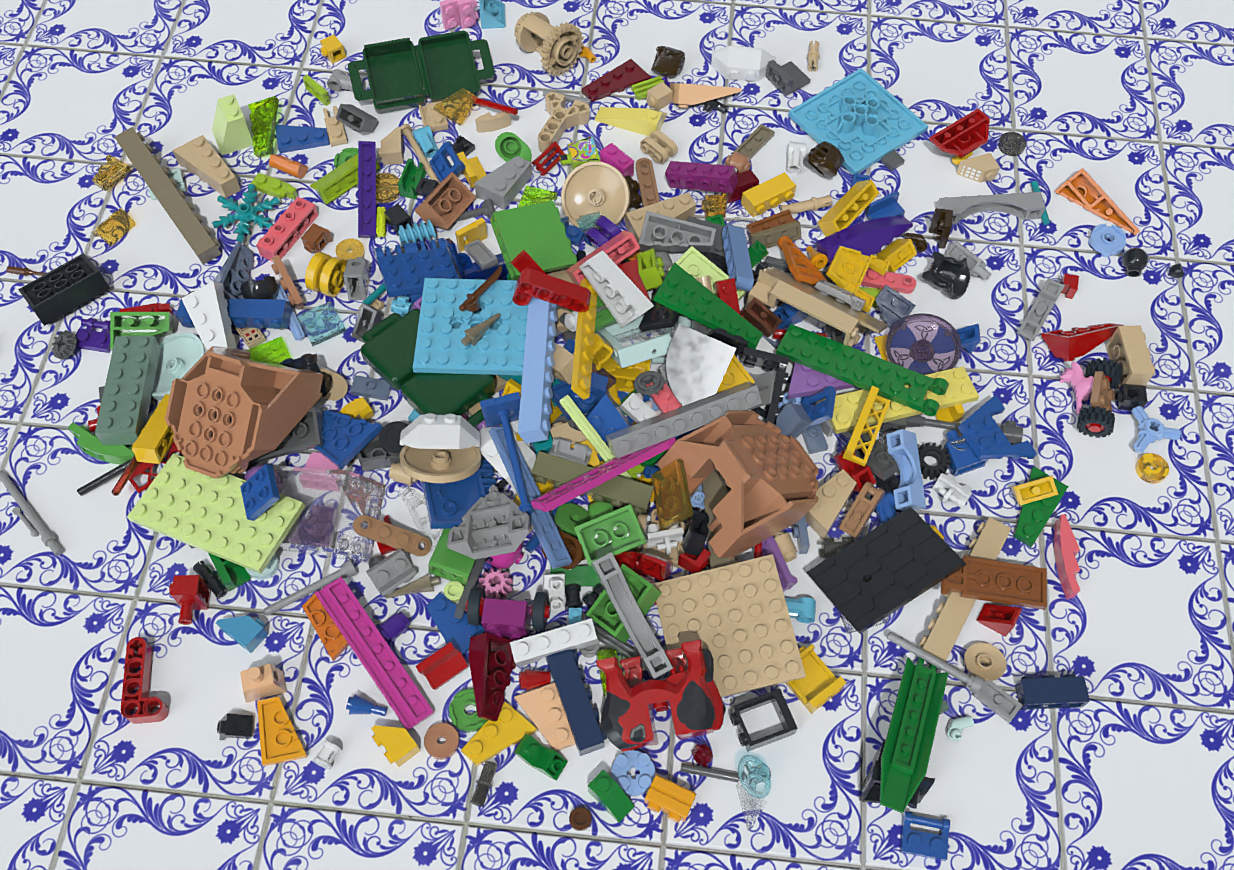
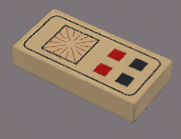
(251, 336)

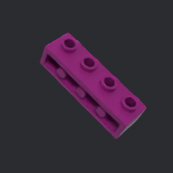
(701, 176)

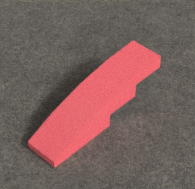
(1065, 551)

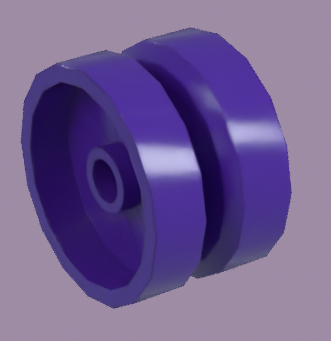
(605, 231)

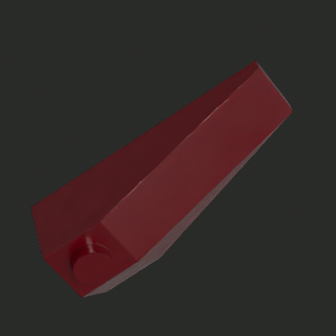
(490, 669)

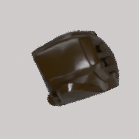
(668, 61)
(825, 159)

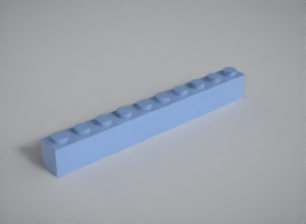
(537, 371)

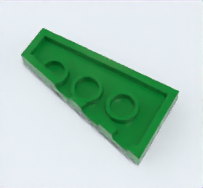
(1037, 513)

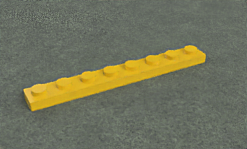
(584, 346)

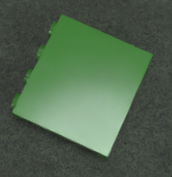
(536, 231)

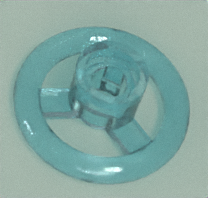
(757, 774)

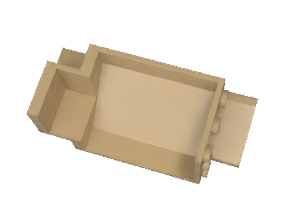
(777, 286)

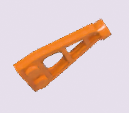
(794, 256)

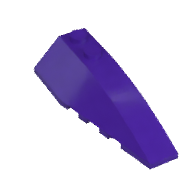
(865, 236)

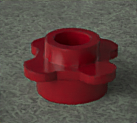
(702, 754)

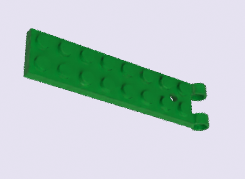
(861, 369)

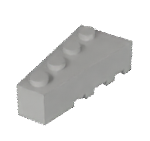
(674, 235)

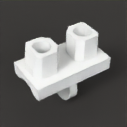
(952, 490)
(664, 539)
(555, 587)

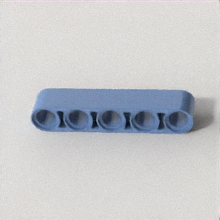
(737, 257)

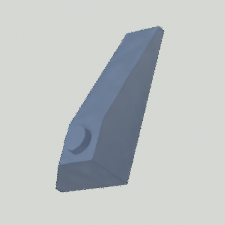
(236, 271)

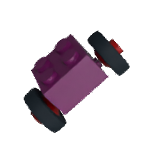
(507, 617)

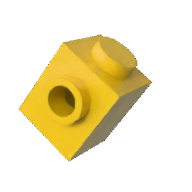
(332, 49)

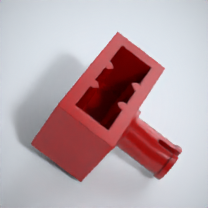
(190, 594)

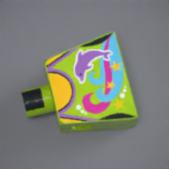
(580, 153)

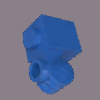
(598, 386)

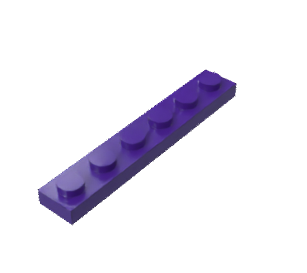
(366, 189)

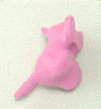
(1081, 385)

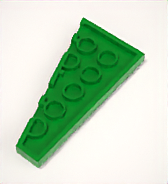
(695, 301)

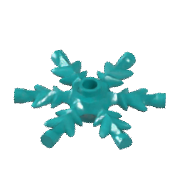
(245, 212)

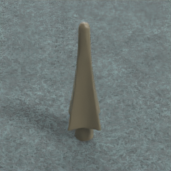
(475, 333)
(423, 584)

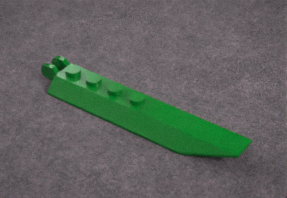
(911, 733)

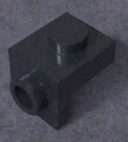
(235, 726)

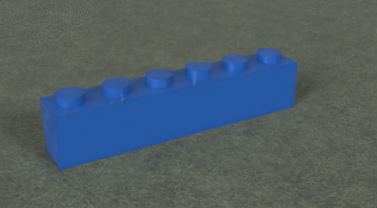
(249, 313)

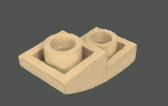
(490, 123)

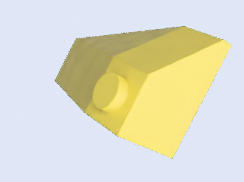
(632, 119)

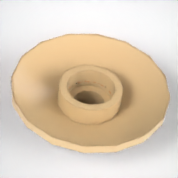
(987, 655)

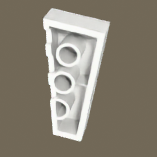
(615, 289)
(210, 315)

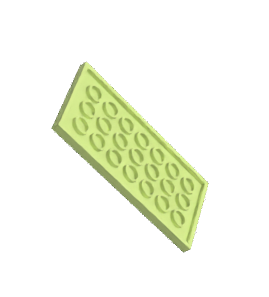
(213, 515)

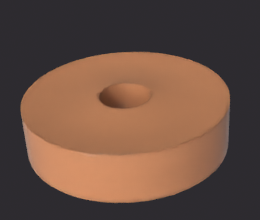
(445, 750)

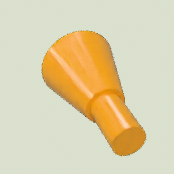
(817, 258)

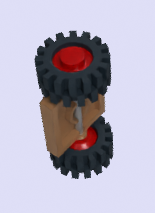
(1099, 418)

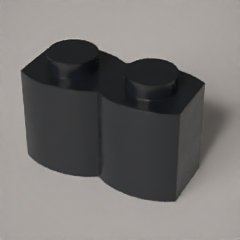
(696, 533)

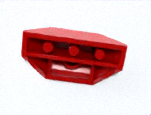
(963, 135)

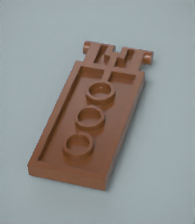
(999, 583)

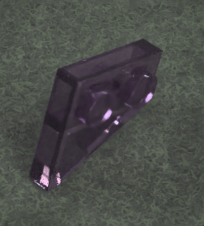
(315, 528)

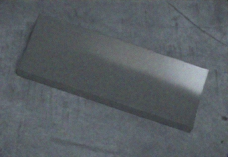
(304, 436)

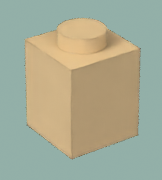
(659, 96)

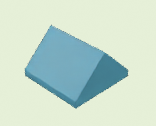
(492, 14)

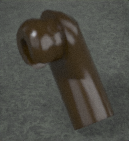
(919, 241)

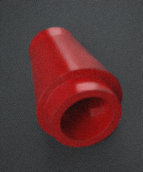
(533, 678)

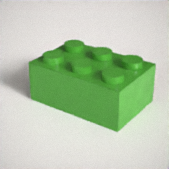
(612, 533)
(605, 614)

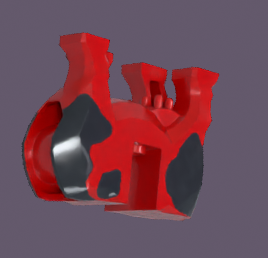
(689, 692)

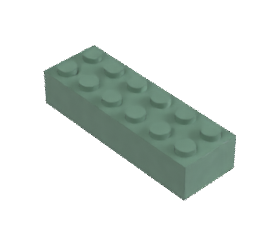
(127, 390)

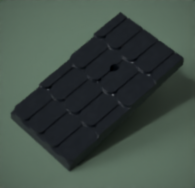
(899, 559)

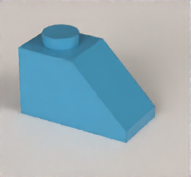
(244, 631)

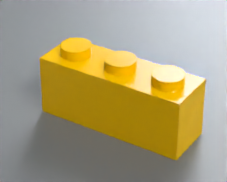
(768, 194)

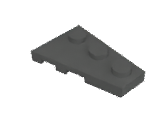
(879, 461)

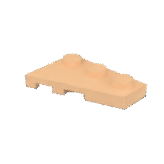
(548, 715)

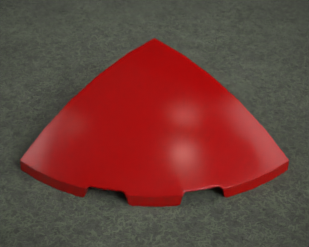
(646, 564)

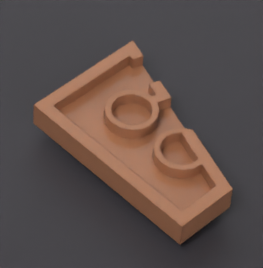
(287, 283)

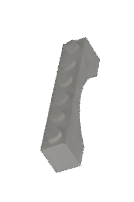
(1022, 205)
(631, 616)

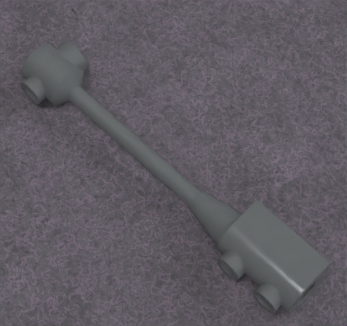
(1010, 429)

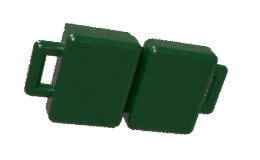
(406, 73)
(391, 352)

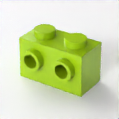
(650, 269)

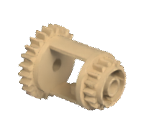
(556, 44)

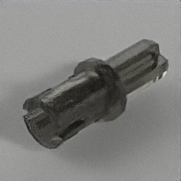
(484, 784)

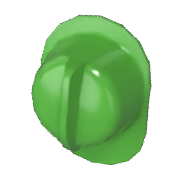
(510, 145)

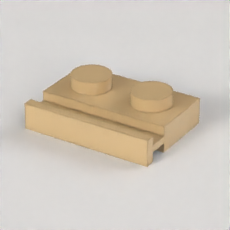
(433, 118)

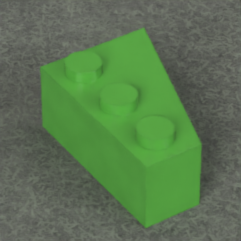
(140, 324)

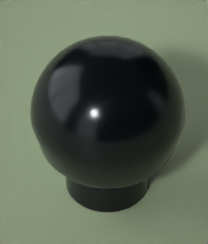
(1134, 261)

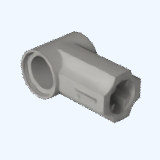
(339, 80)

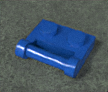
(441, 163)
(821, 411)
(923, 843)

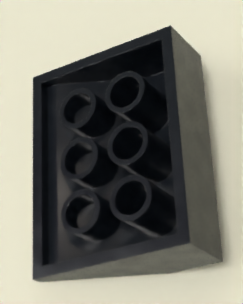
(64, 289)

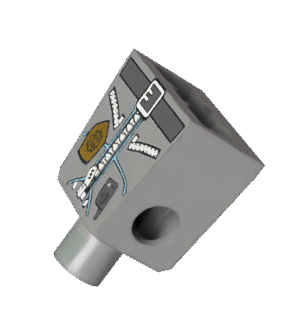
(357, 270)

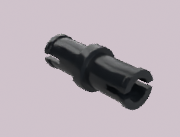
(210, 579)

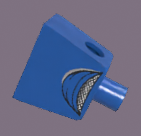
(961, 455)

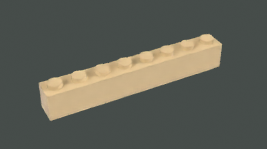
(956, 609)

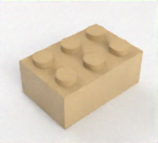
(1130, 350)

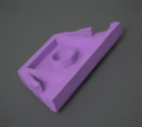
(809, 382)

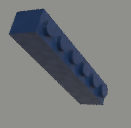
(575, 700)

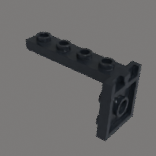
(769, 362)

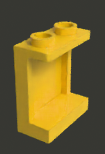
(819, 683)

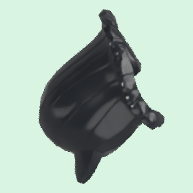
(948, 275)

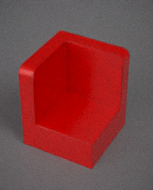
(694, 563)

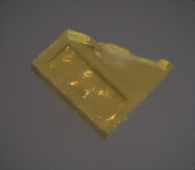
(456, 106)
(110, 173)

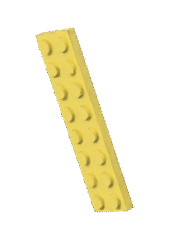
(849, 405)

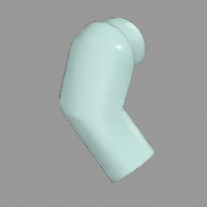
(956, 726)

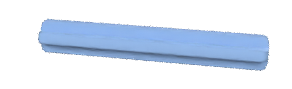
(294, 324)

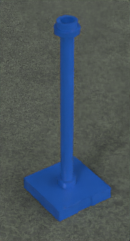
(503, 411)

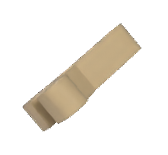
(561, 118)

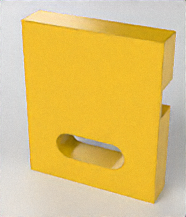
(473, 231)

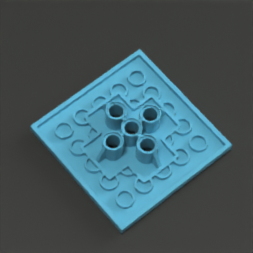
(858, 120)
(443, 326)

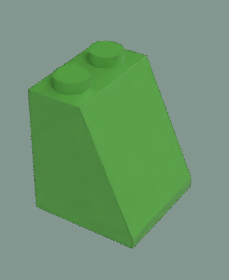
(449, 563)

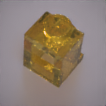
(714, 205)

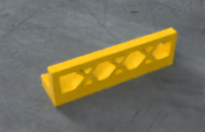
(861, 422)

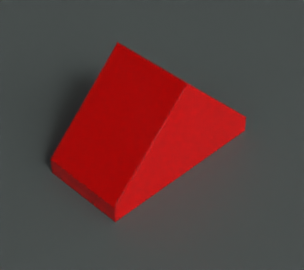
(999, 617)

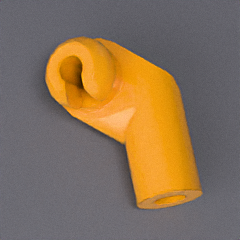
(587, 53)

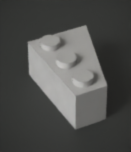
(504, 182)

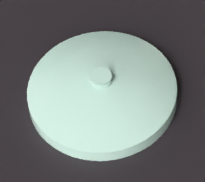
(176, 358)

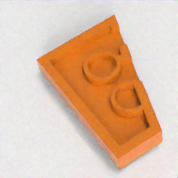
(325, 627)

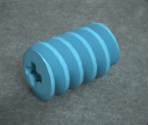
(417, 232)

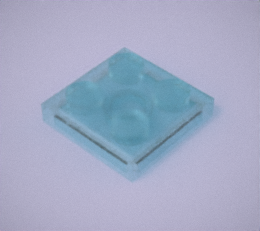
(321, 323)

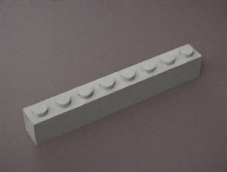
(682, 419)

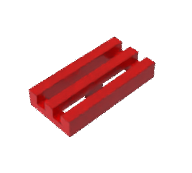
(539, 166)

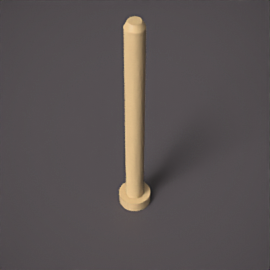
(406, 130)

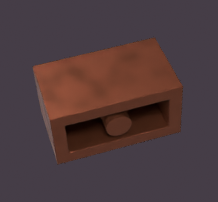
(761, 317)

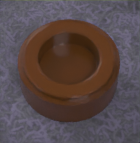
(580, 819)

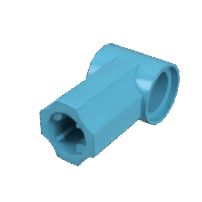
(426, 141)
(802, 609)

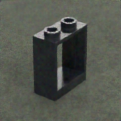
(782, 710)

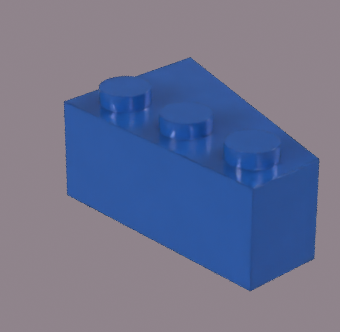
(607, 416)

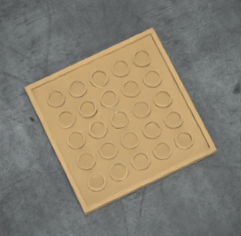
(739, 619)

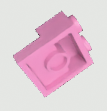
(458, 13)

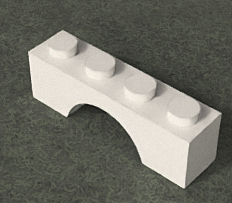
(564, 638)

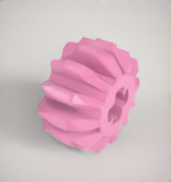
(500, 589)

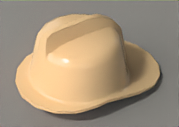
(334, 383)

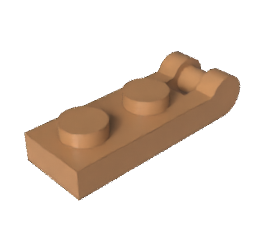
(861, 510)

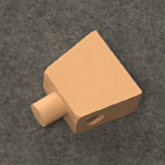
(262, 682)

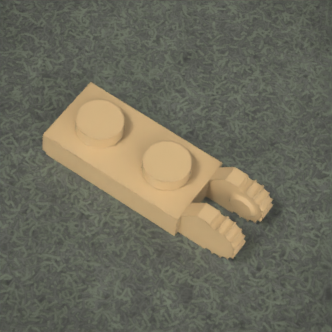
(334, 128)

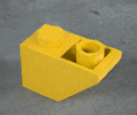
(397, 742)

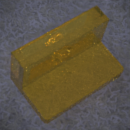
(114, 227)

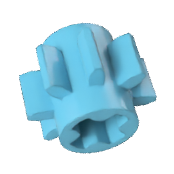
(401, 305)

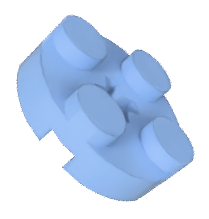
(1104, 247)
(641, 763)

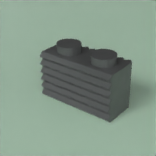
(356, 118)

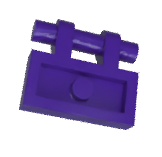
(91, 339)

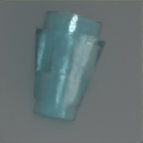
(587, 220)

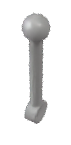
(17, 511)

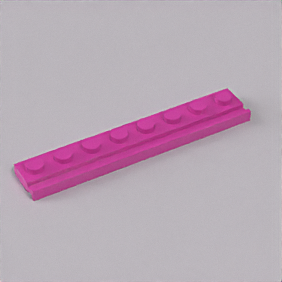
(598, 476)
(374, 654)

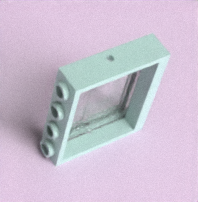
(633, 345)

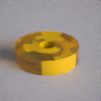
(1155, 461)

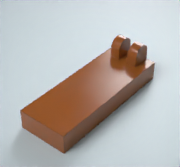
(772, 221)

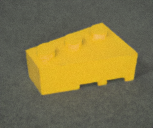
(626, 376)

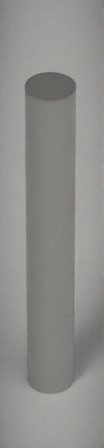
(570, 98)

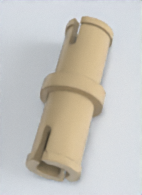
(813, 56)

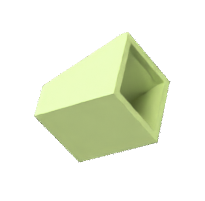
(230, 126)

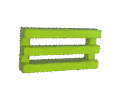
(644, 86)
(316, 90)

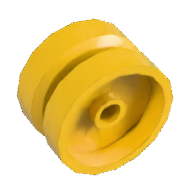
(325, 274)

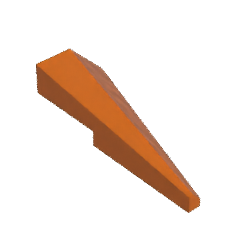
(1087, 193)

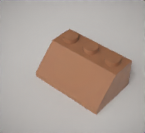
(445, 202)

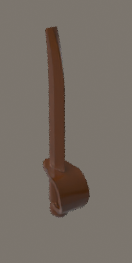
(472, 301)

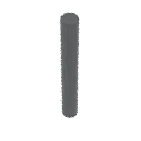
(709, 772)

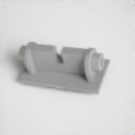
(580, 454)

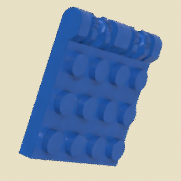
(406, 272)
(451, 501)

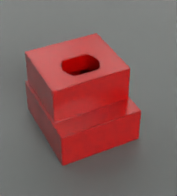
(1071, 285)

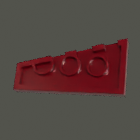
(615, 81)

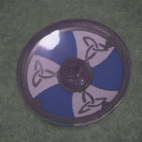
(923, 344)

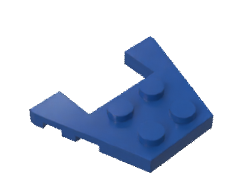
(988, 439)

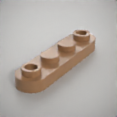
(647, 182)
(391, 535)

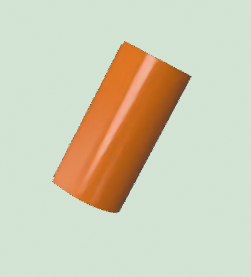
(288, 166)

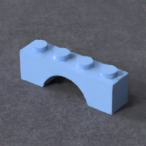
(904, 449)

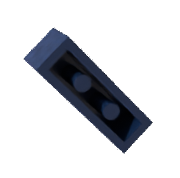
(1052, 692)

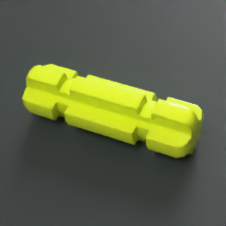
(380, 222)

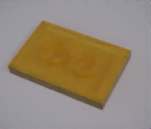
(672, 494)

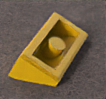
(1034, 490)

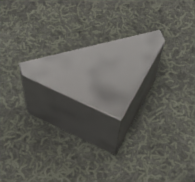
(366, 319)

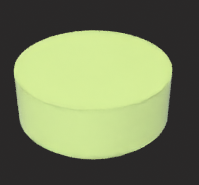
(453, 591)

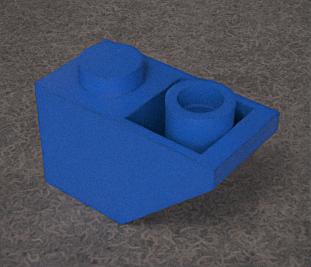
(789, 315)

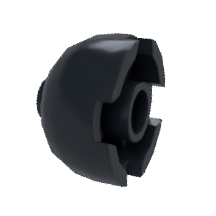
(260, 289)

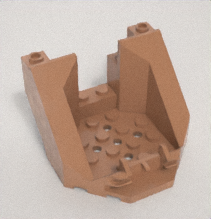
(259, 397)
(767, 474)

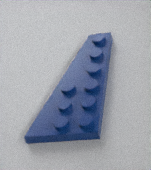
(344, 437)

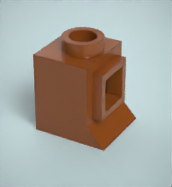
(316, 238)

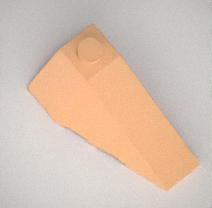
(694, 94)

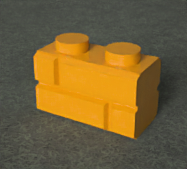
(669, 798)

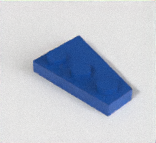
(300, 138)
(452, 628)

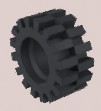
(937, 453)

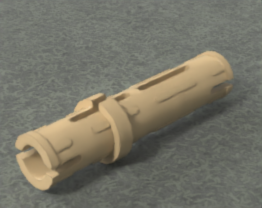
(812, 204)

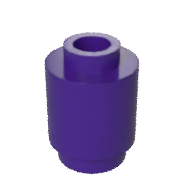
(394, 626)

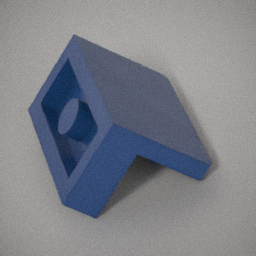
(885, 207)

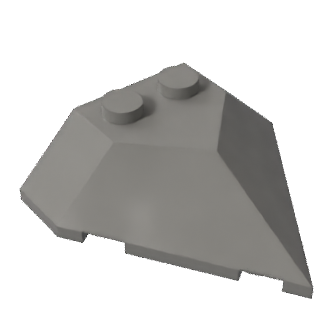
(490, 527)

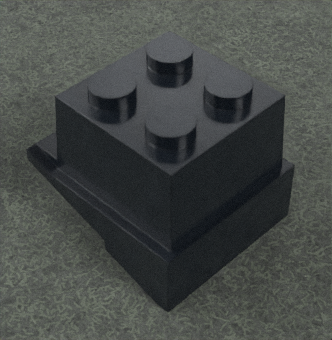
(871, 785)

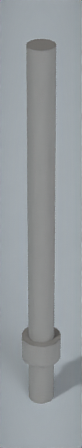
(47, 537)

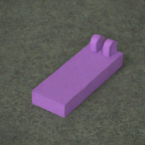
(770, 547)

